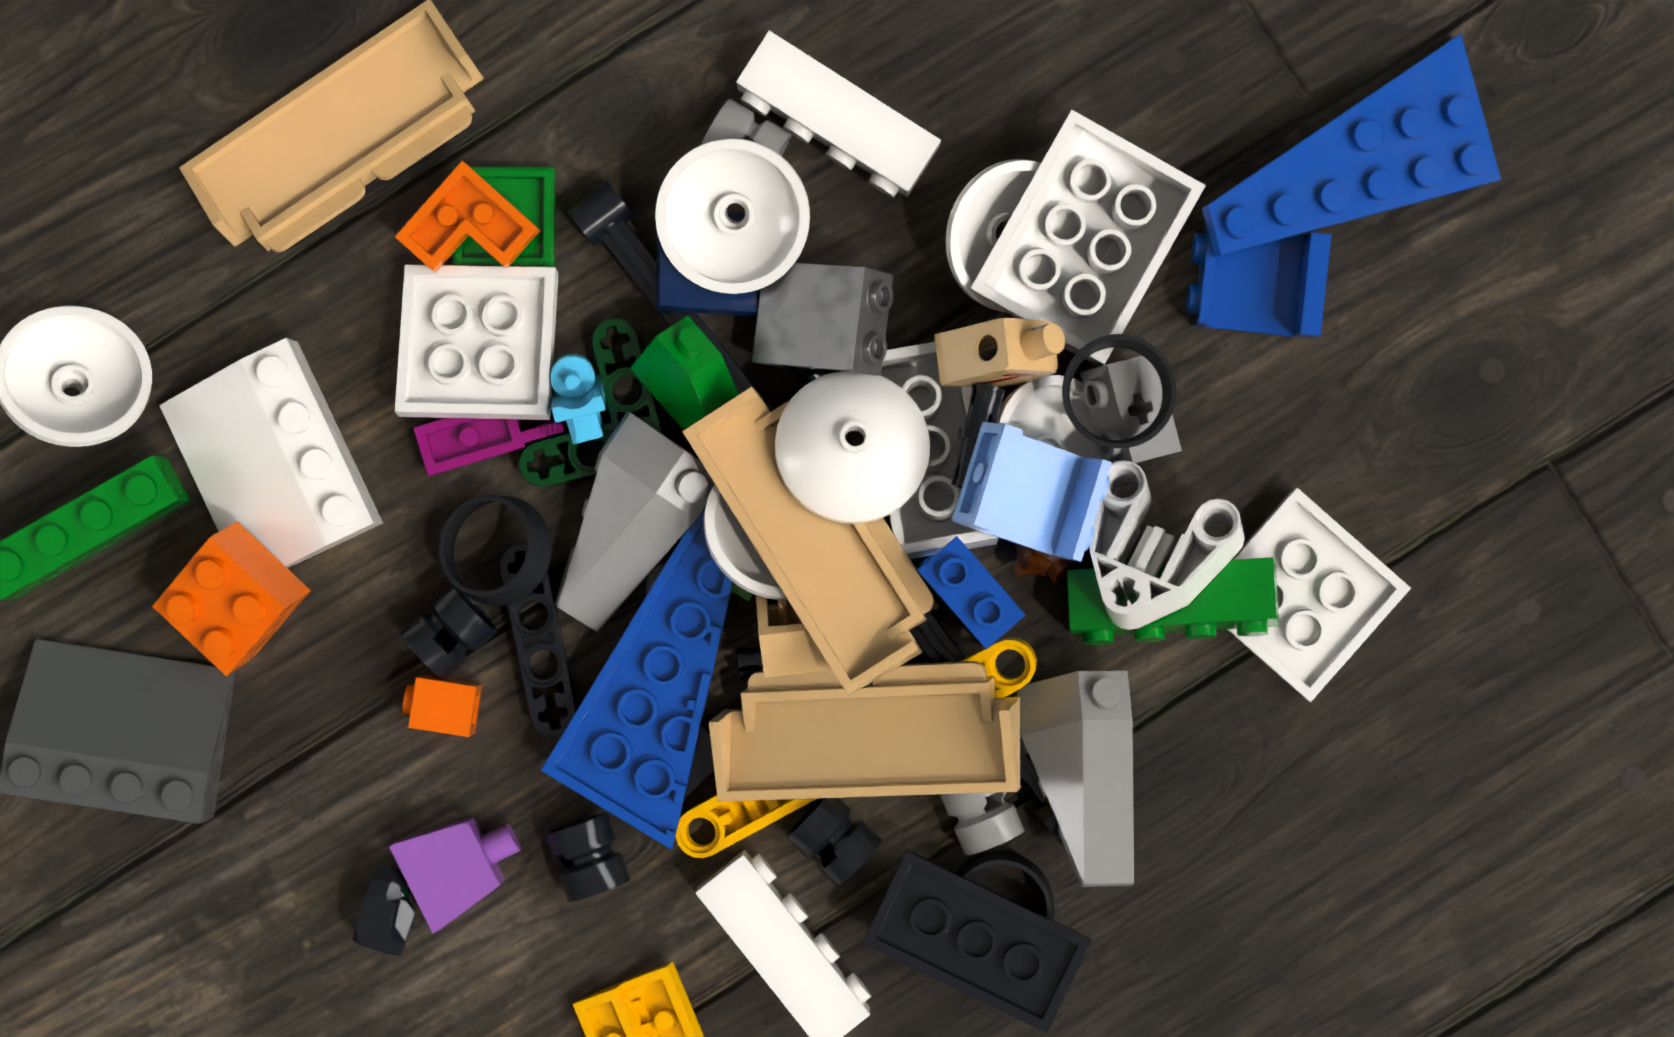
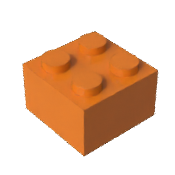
(231, 598)

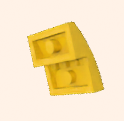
(640, 1007)

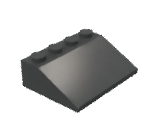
(118, 732)

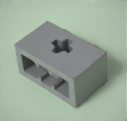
(1124, 403)

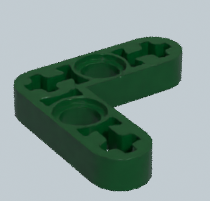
(603, 357)

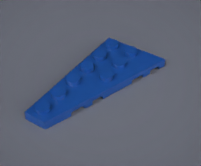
(645, 710)

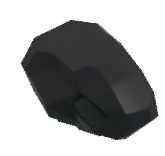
(385, 913)

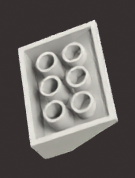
(1087, 235)
(272, 455)

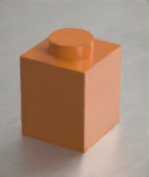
(442, 705)

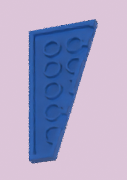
(1388, 151)

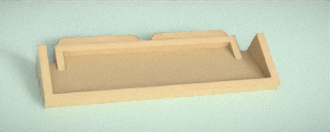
(337, 134)
(841, 578)
(898, 736)

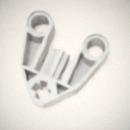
(1189, 569)

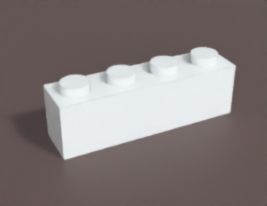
(837, 115)
(783, 948)

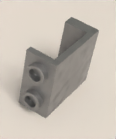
(824, 319)

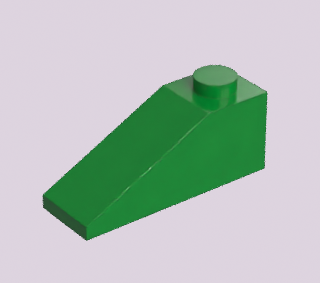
(685, 373)

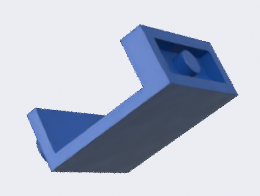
(1261, 288)
(970, 592)

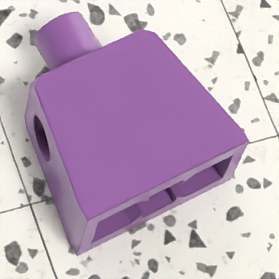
(453, 867)

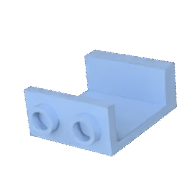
(1031, 492)

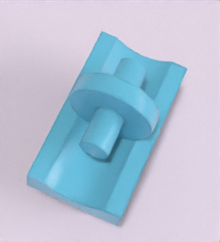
(577, 397)

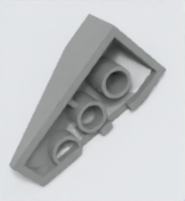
(636, 511)
(1083, 754)

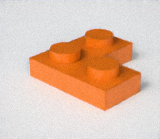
(465, 208)

